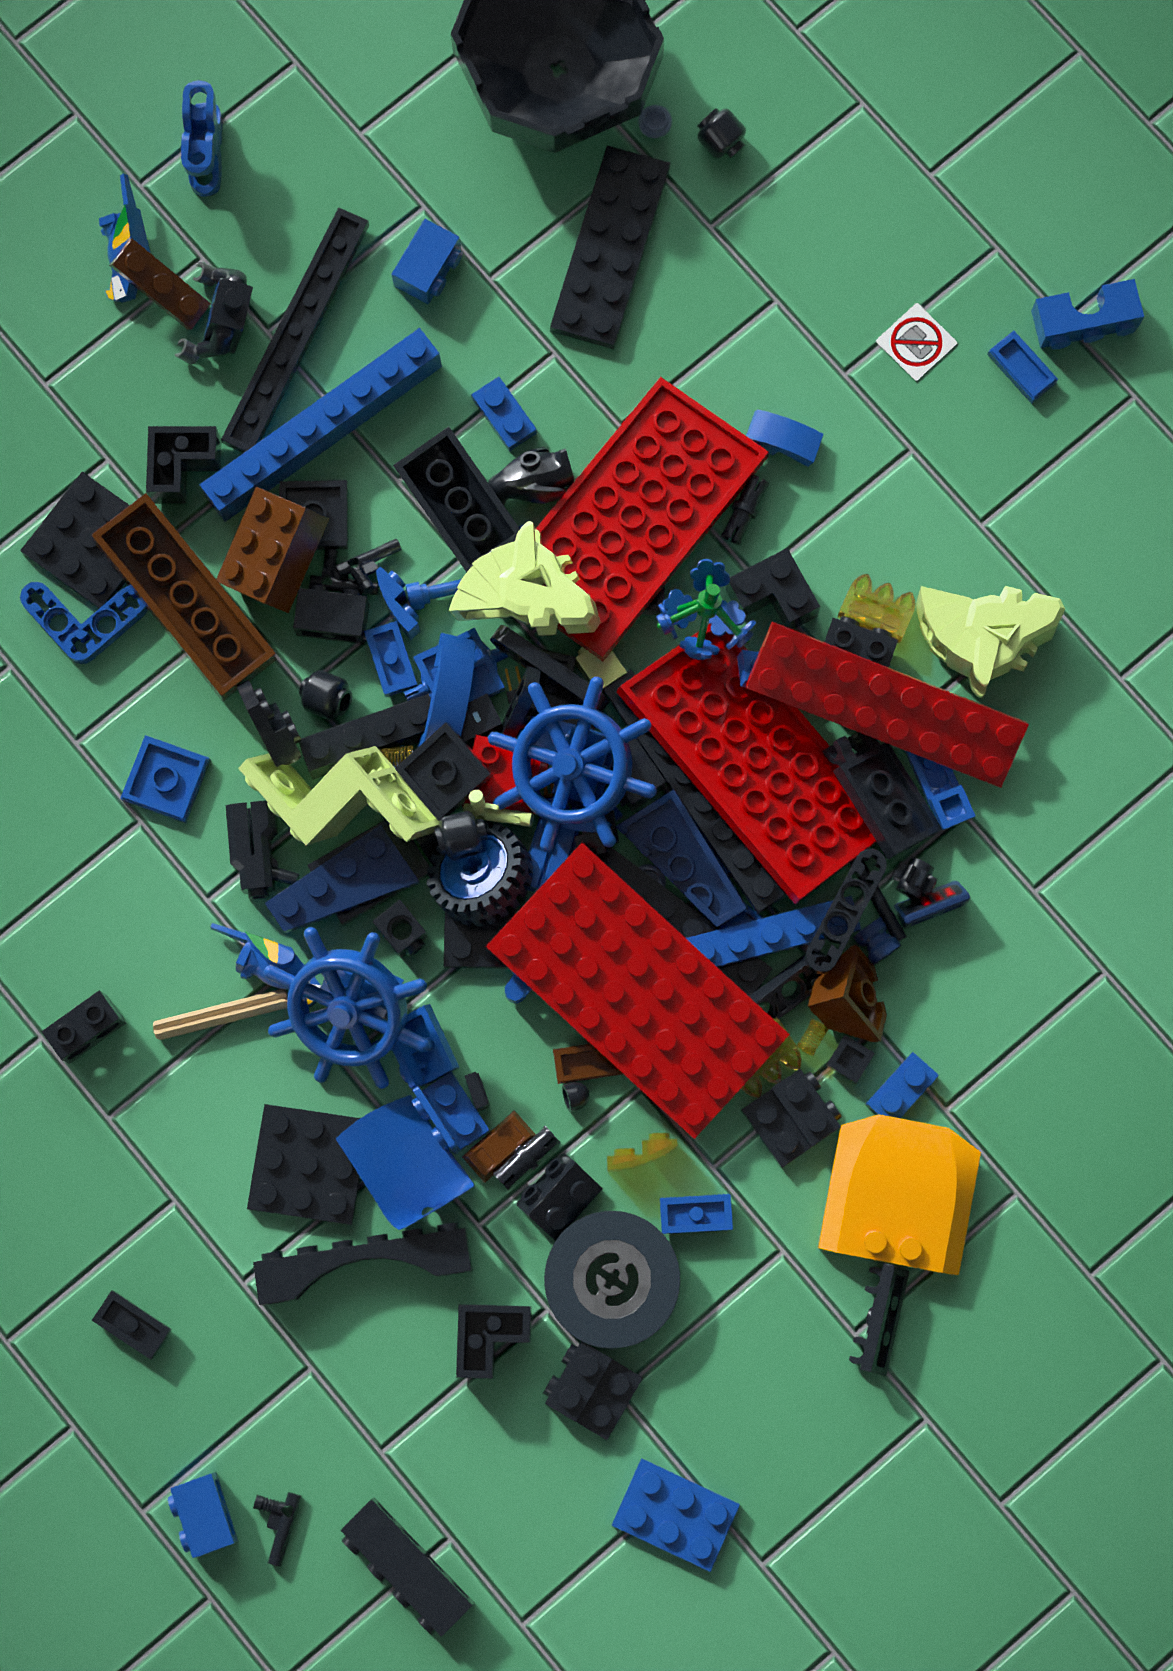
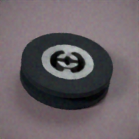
(588, 1315)

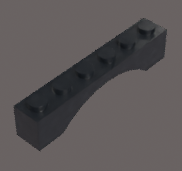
(289, 1277)

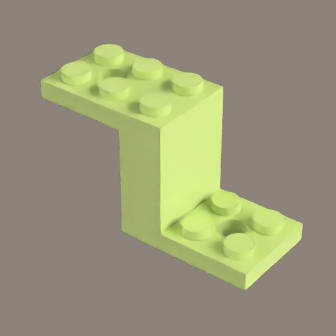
(340, 795)

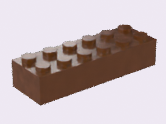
(184, 597)

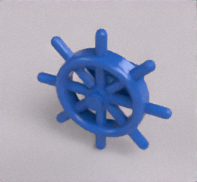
(578, 767)
(354, 993)

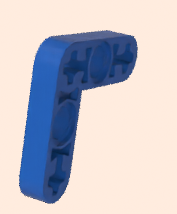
(78, 632)

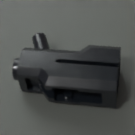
(256, 869)

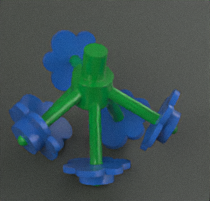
(709, 605)

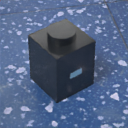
(480, 720)

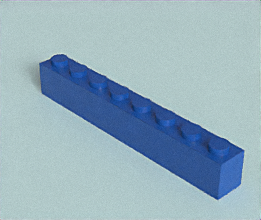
(322, 424)

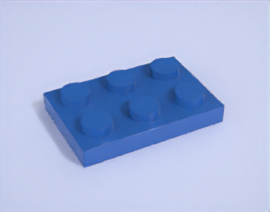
(675, 1514)

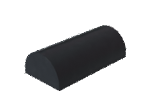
(457, 498)

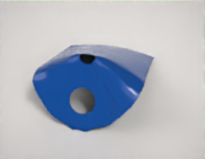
(403, 1162)

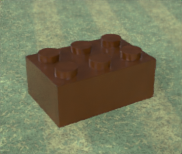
(272, 549)

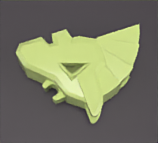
(511, 585)
(986, 633)

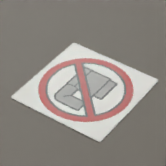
(916, 341)

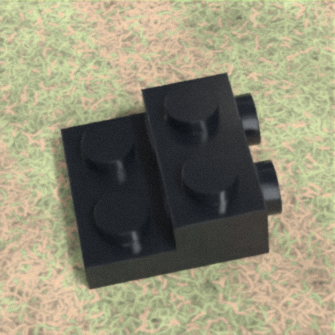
(273, 726)
(792, 1117)
(592, 1389)

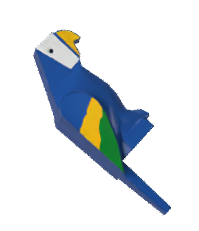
(118, 230)
(260, 953)

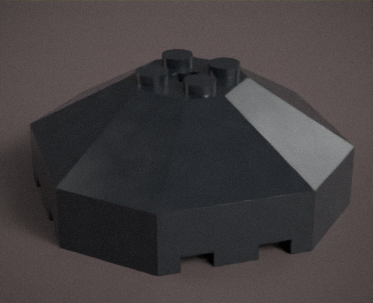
(508, 55)

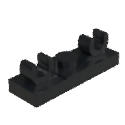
(882, 1319)

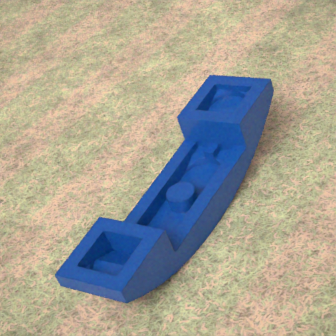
(451, 684)
(941, 791)

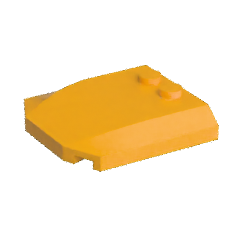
(900, 1193)

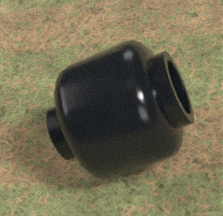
(721, 133)
(325, 695)
(460, 835)

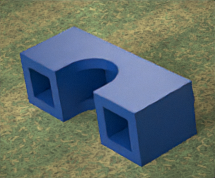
(1060, 323)

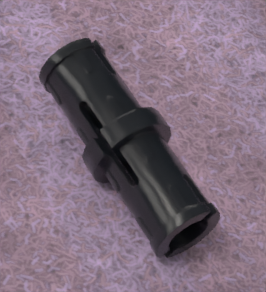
(744, 510)
(526, 1157)

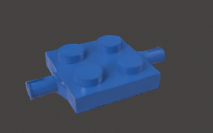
(484, 678)

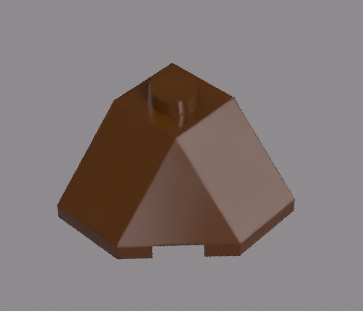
(847, 999)

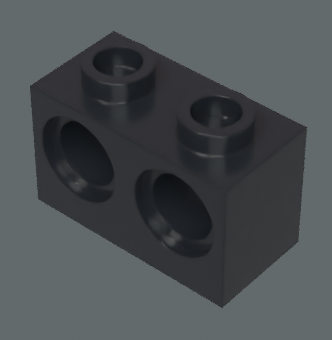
(83, 1027)

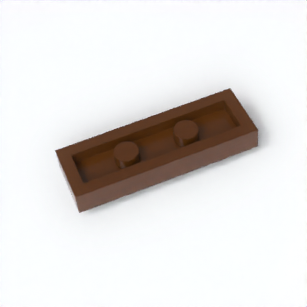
(160, 284)

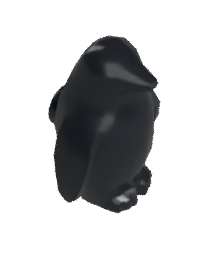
(534, 477)

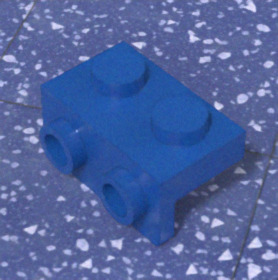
(424, 1067)

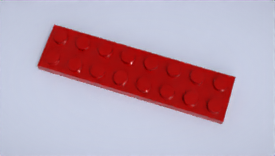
(886, 704)

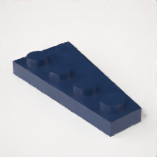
(680, 851)
(354, 876)

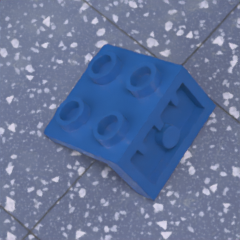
(451, 1112)

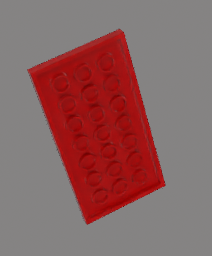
(646, 506)
(753, 764)
(637, 990)

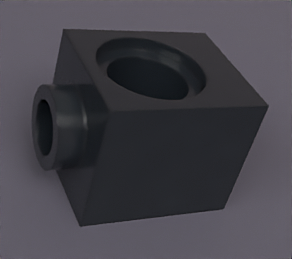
(397, 915)

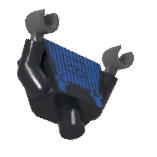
(225, 316)

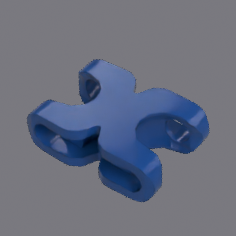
(201, 138)

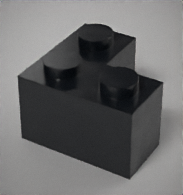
(173, 453)
(775, 582)
(479, 1330)

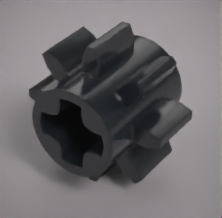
(915, 878)

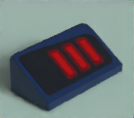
(942, 900)

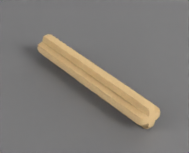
(220, 1014)

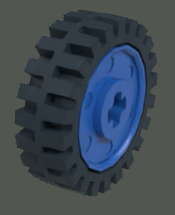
(482, 883)

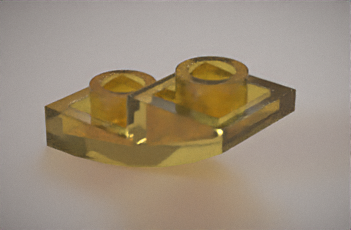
(652, 1150)

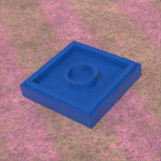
(165, 779)

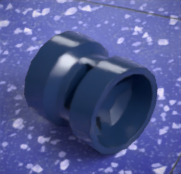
(877, 941)

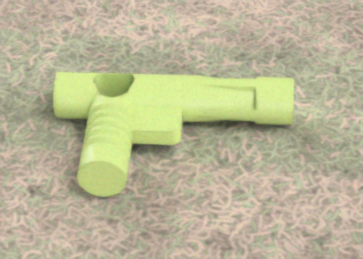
(492, 812)

